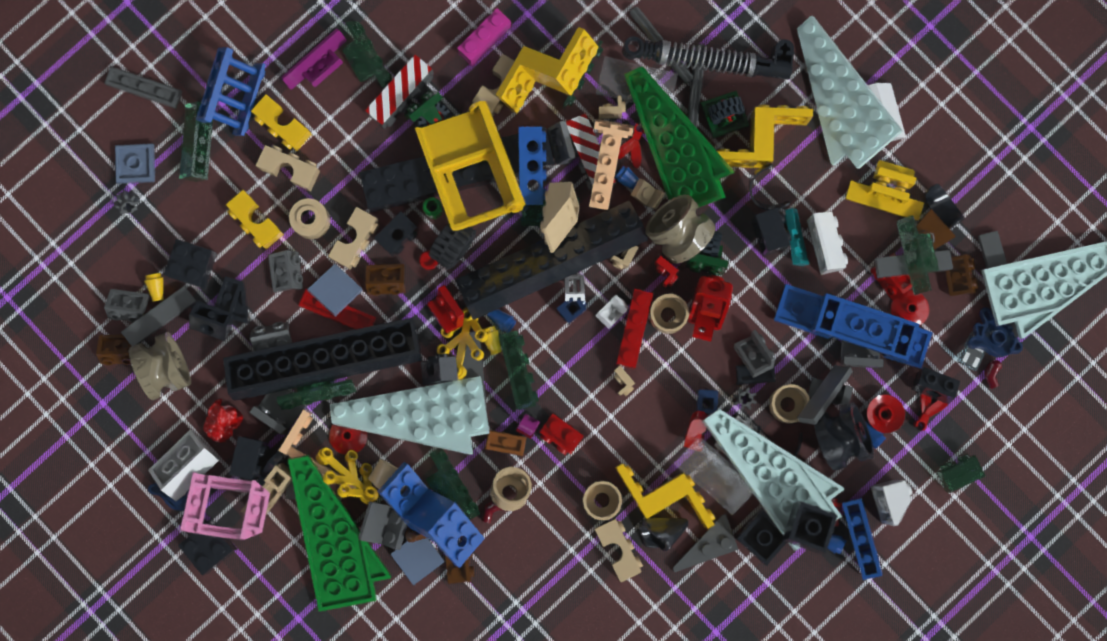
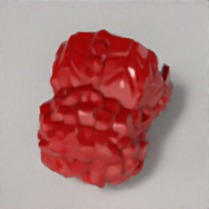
(221, 421)

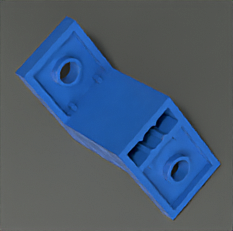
(431, 514)

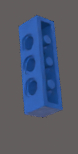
(527, 134)
(862, 538)

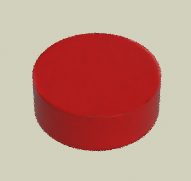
(427, 262)

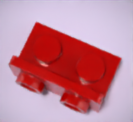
(665, 268)
(895, 285)
(446, 310)
(561, 434)

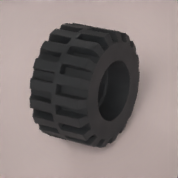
(451, 245)

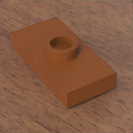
(505, 443)

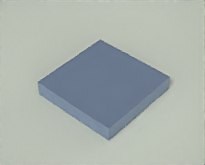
(134, 163)
(335, 290)
(417, 559)

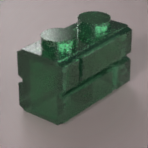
(960, 473)

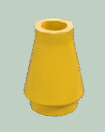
(155, 286)
(493, 340)

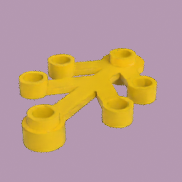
(463, 340)
(364, 490)

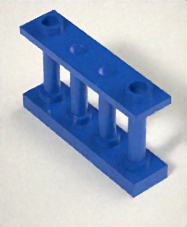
(213, 91)

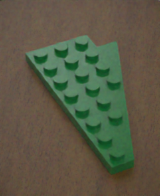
(680, 151)
(339, 562)

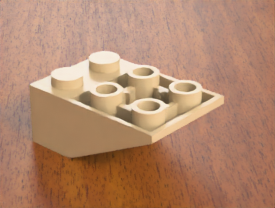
(559, 213)

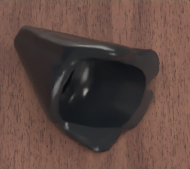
(661, 532)

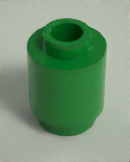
(433, 202)

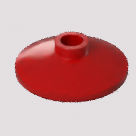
(900, 306)
(893, 409)
(340, 444)

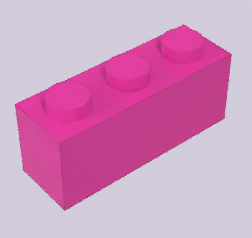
(484, 37)

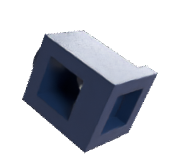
(570, 316)
(710, 396)

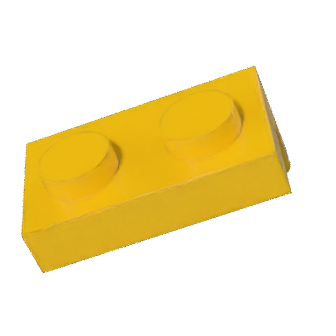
(894, 174)

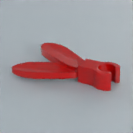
(634, 146)
(928, 410)

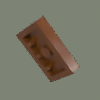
(961, 277)
(385, 279)
(113, 350)
(461, 574)

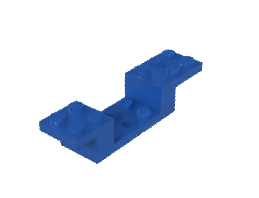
(854, 323)

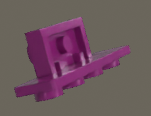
(317, 63)

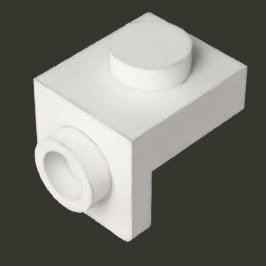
(612, 311)

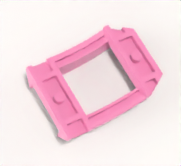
(198, 499)

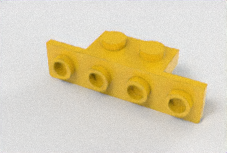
(885, 199)

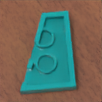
(797, 244)

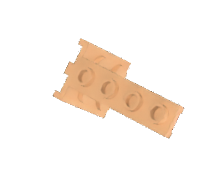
(607, 160)
(294, 437)

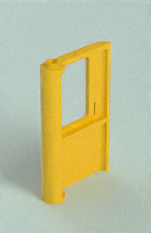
(459, 144)

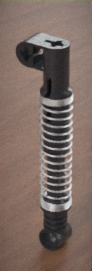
(747, 64)

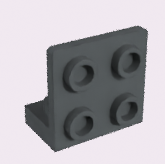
(858, 356)
(273, 416)
(382, 526)

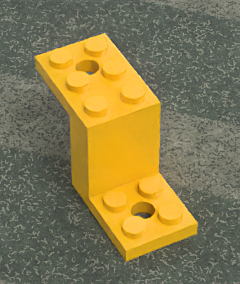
(538, 67)
(762, 134)
(666, 495)

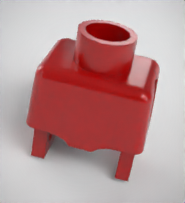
(713, 298)

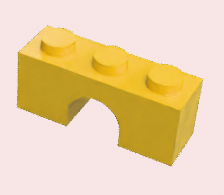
(267, 113)
(242, 207)

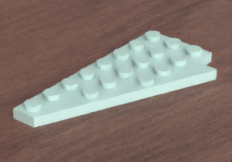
(848, 110)
(1042, 286)
(429, 415)
(771, 472)

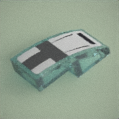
(971, 357)

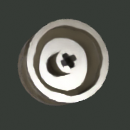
(680, 229)
(160, 366)

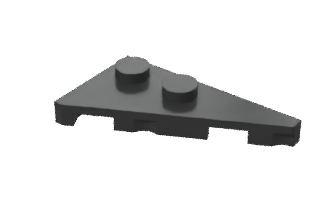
(714, 543)

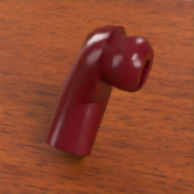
(991, 372)
(489, 509)

